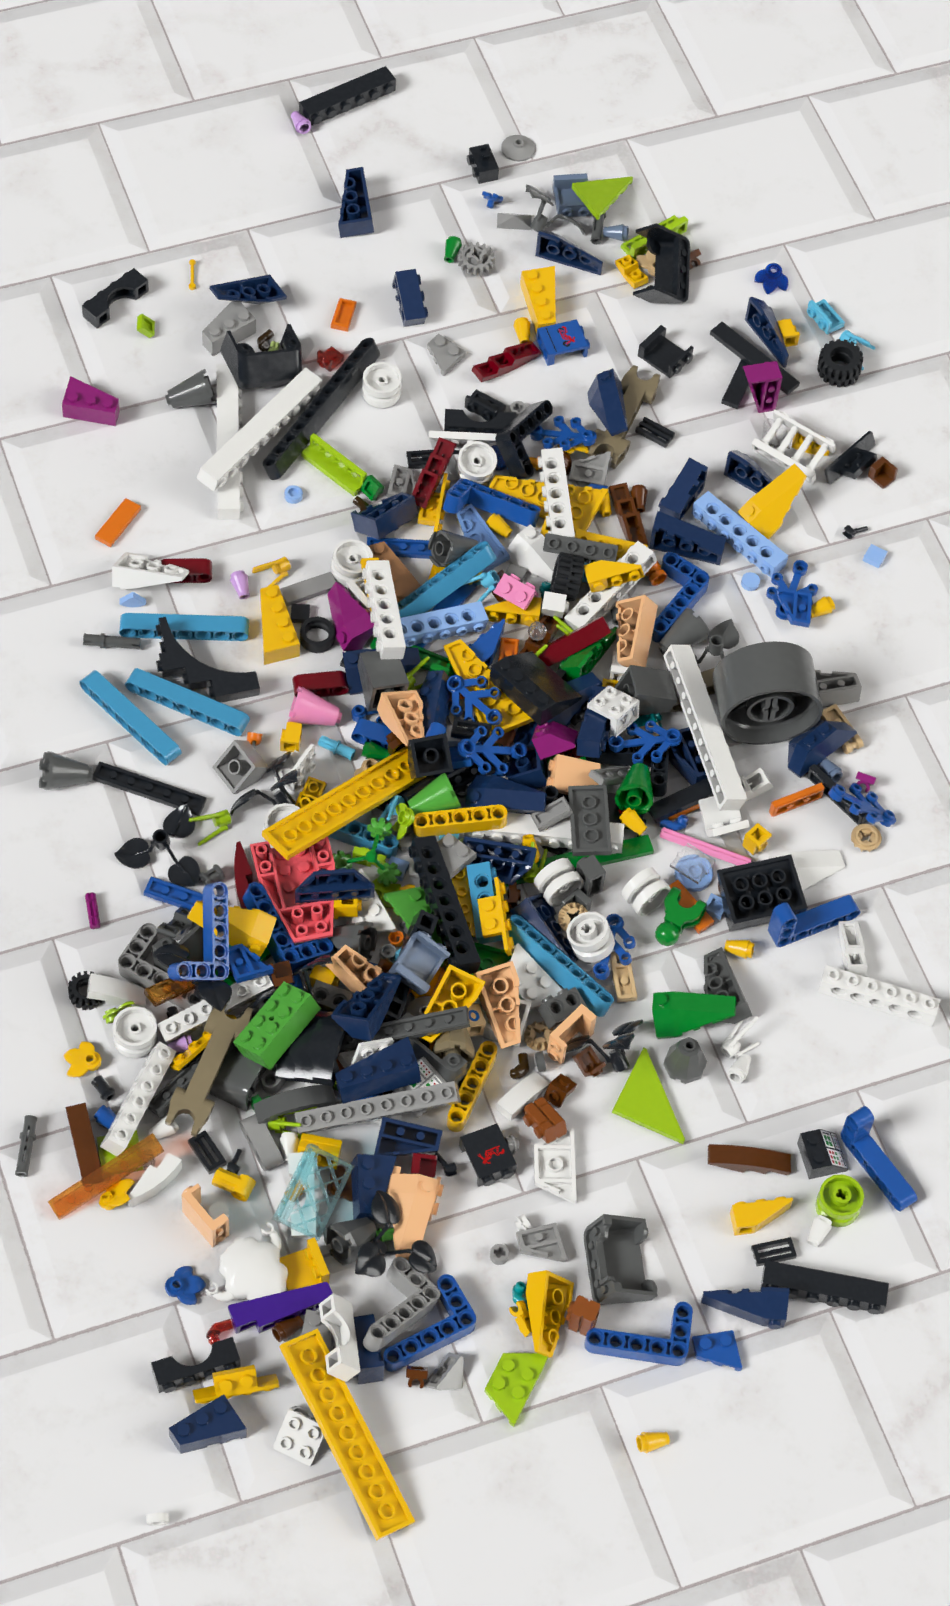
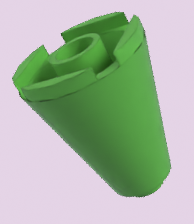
(435, 797)

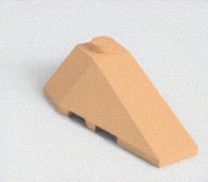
(402, 714)
(502, 1002)
(415, 1200)

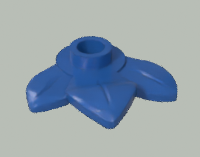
(187, 1283)

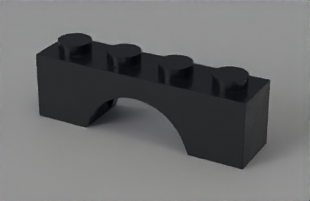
(130, 285)
(457, 421)
(171, 1374)

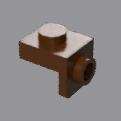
(514, 896)
(589, 1062)
(559, 1090)

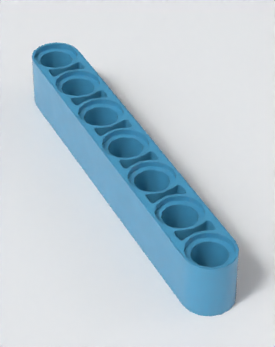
(447, 580)
(186, 626)
(187, 702)
(130, 717)
(560, 966)

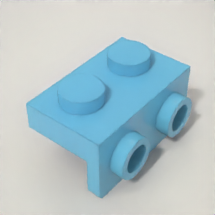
(824, 316)

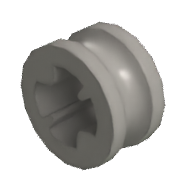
(517, 404)
(503, 1259)

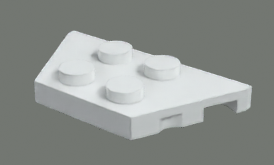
(462, 438)
(374, 912)
(533, 980)
(556, 1166)

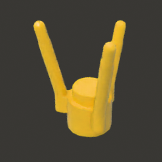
(279, 566)

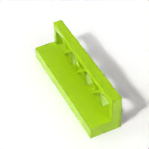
(638, 243)
(334, 465)

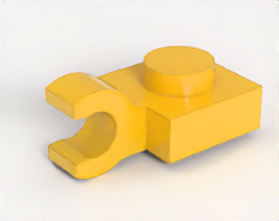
(522, 1318)

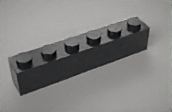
(348, 95)
(458, 777)
(826, 1287)

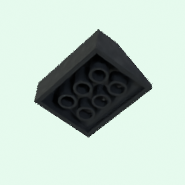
(533, 686)
(756, 888)

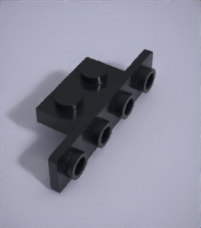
(853, 460)

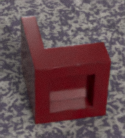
(424, 1164)

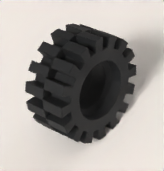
(76, 997)

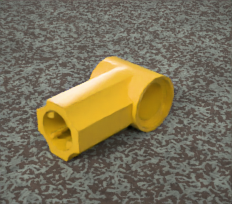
(238, 1186)

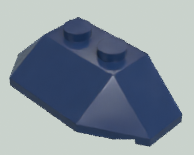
(817, 745)
(509, 859)
(334, 885)

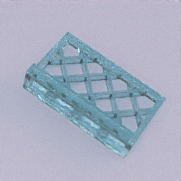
(296, 1185)

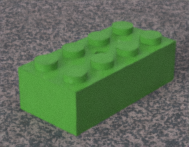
(276, 1025)

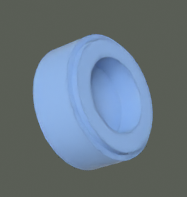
(293, 494)
(750, 581)

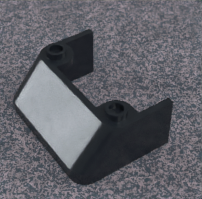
(671, 265)
(266, 367)

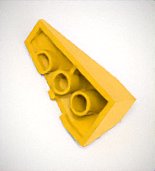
(772, 503)
(246, 926)
(454, 991)
(547, 1302)

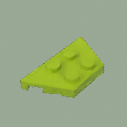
(514, 1382)

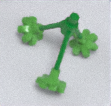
(386, 872)

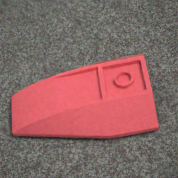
(280, 879)

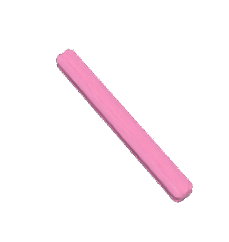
(705, 847)

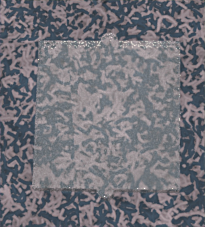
(780, 434)
(692, 863)

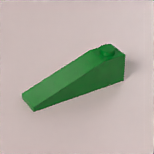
(587, 658)
(684, 1011)

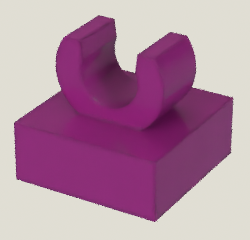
(865, 779)

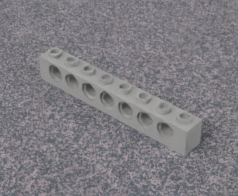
(378, 1107)

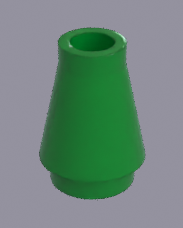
(452, 247)
(374, 751)

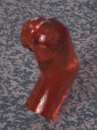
(216, 1329)

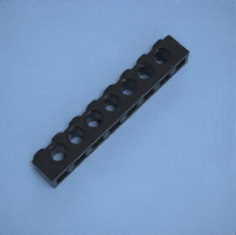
(444, 903)

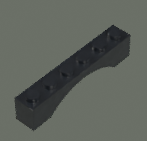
(421, 922)

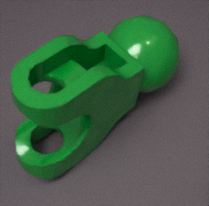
(678, 918)

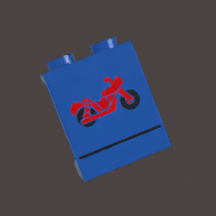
(561, 339)

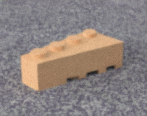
(635, 630)
(353, 969)

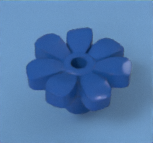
(492, 199)

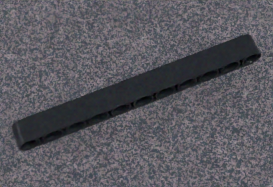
(320, 409)

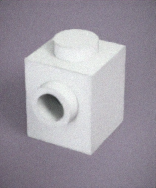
(554, 604)

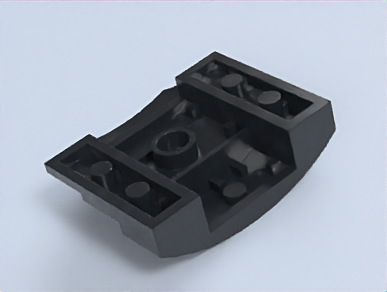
(313, 1052)

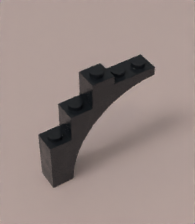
(221, 684)

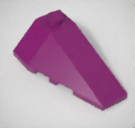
(349, 619)

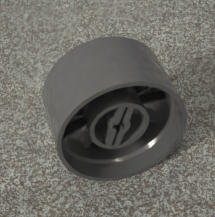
(767, 693)

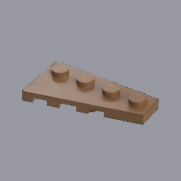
(403, 580)

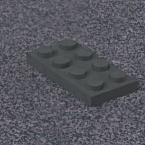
(589, 820)

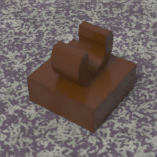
(693, 258)
(394, 743)
(416, 1372)

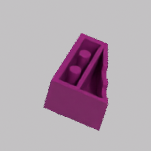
(764, 384)
(89, 404)

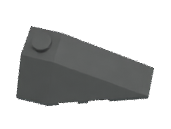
(722, 981)

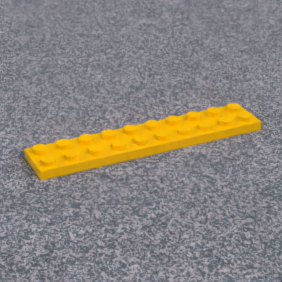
(341, 805)
(347, 1436)

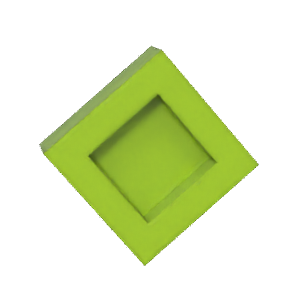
(145, 325)

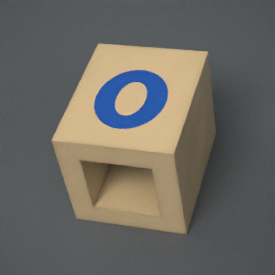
(477, 1021)

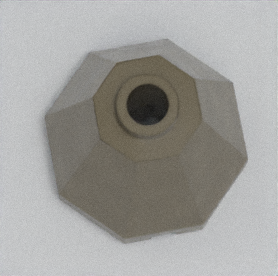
(455, 1042)

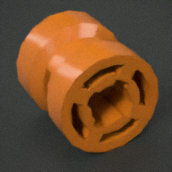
(656, 574)

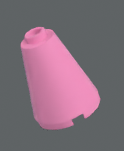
(313, 710)

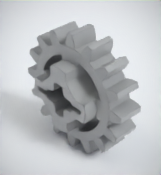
(476, 259)

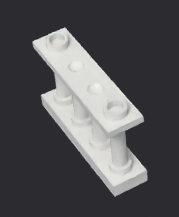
(777, 455)

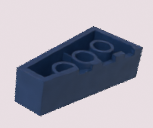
(355, 209)
(686, 539)
(435, 698)
(593, 731)
(379, 1072)

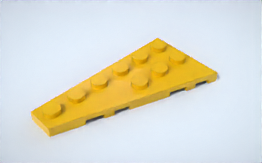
(583, 500)
(469, 666)

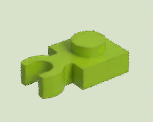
(361, 851)

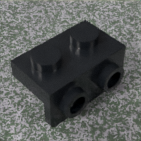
(483, 405)

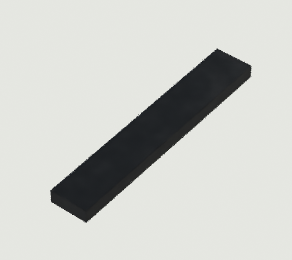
(749, 353)
(148, 788)

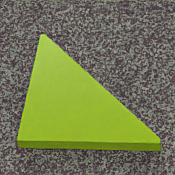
(600, 194)
(646, 1101)

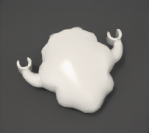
(251, 1269)

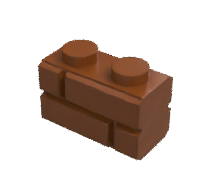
(544, 1120)
(582, 1315)

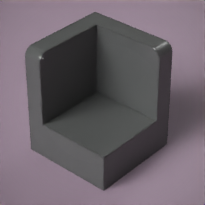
(578, 897)

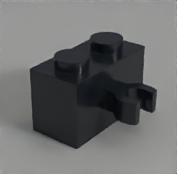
(483, 163)

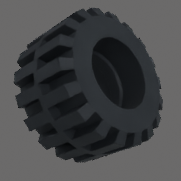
(840, 374)
(567, 575)

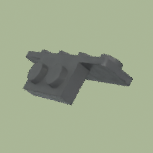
(590, 550)

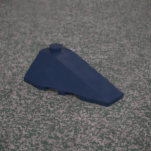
(560, 250)
(251, 290)
(764, 324)
(607, 401)
(745, 471)
(409, 662)
(583, 686)
(529, 769)
(541, 917)
(367, 1009)
(762, 1308)

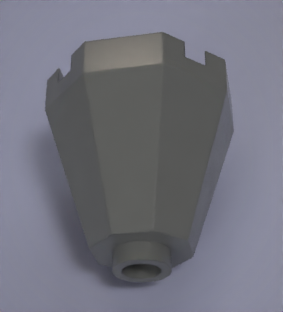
(358, 936)
(685, 1061)
(348, 1238)

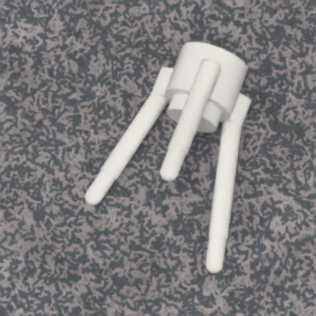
(731, 1046)

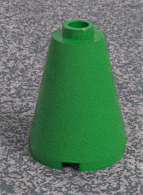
(635, 790)

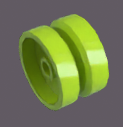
(840, 1200)

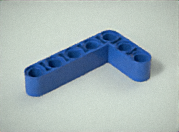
(490, 500)
(689, 577)
(371, 731)
(788, 928)
(210, 940)
(287, 949)
(874, 1161)
(435, 1331)
(646, 1354)

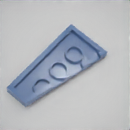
(475, 527)

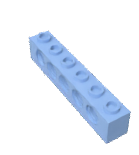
(739, 534)
(439, 621)

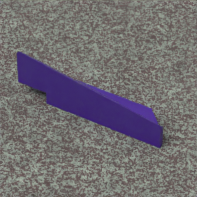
(277, 1307)

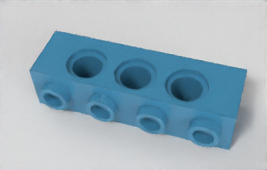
(477, 874)

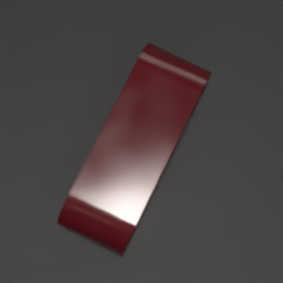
(199, 569)
(322, 683)

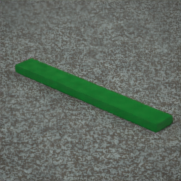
(631, 849)

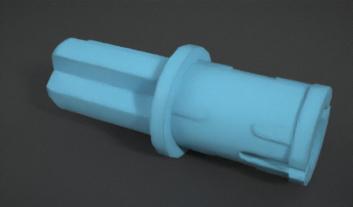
(336, 747)

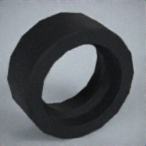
(320, 646)

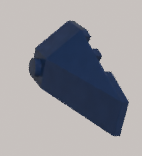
(495, 790)

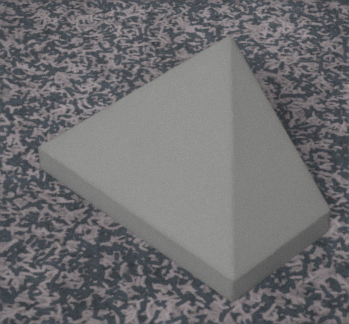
(514, 221)
(447, 1374)

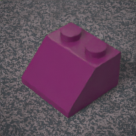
(553, 739)

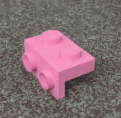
(515, 592)

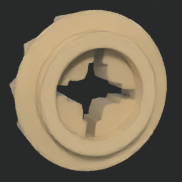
(866, 830)
(571, 908)
(540, 1043)

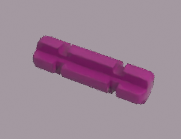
(92, 910)

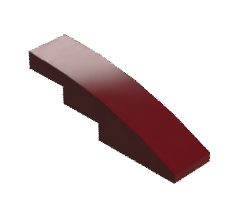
(509, 360)
(433, 472)
(575, 641)
(243, 874)

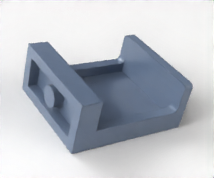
(565, 198)
(419, 962)

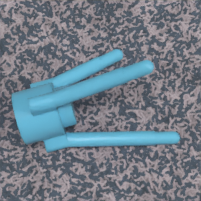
(847, 335)
(488, 580)
(391, 807)

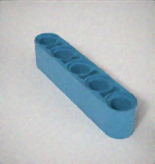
(362, 836)

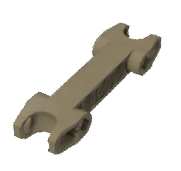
(635, 393)
(194, 1099)

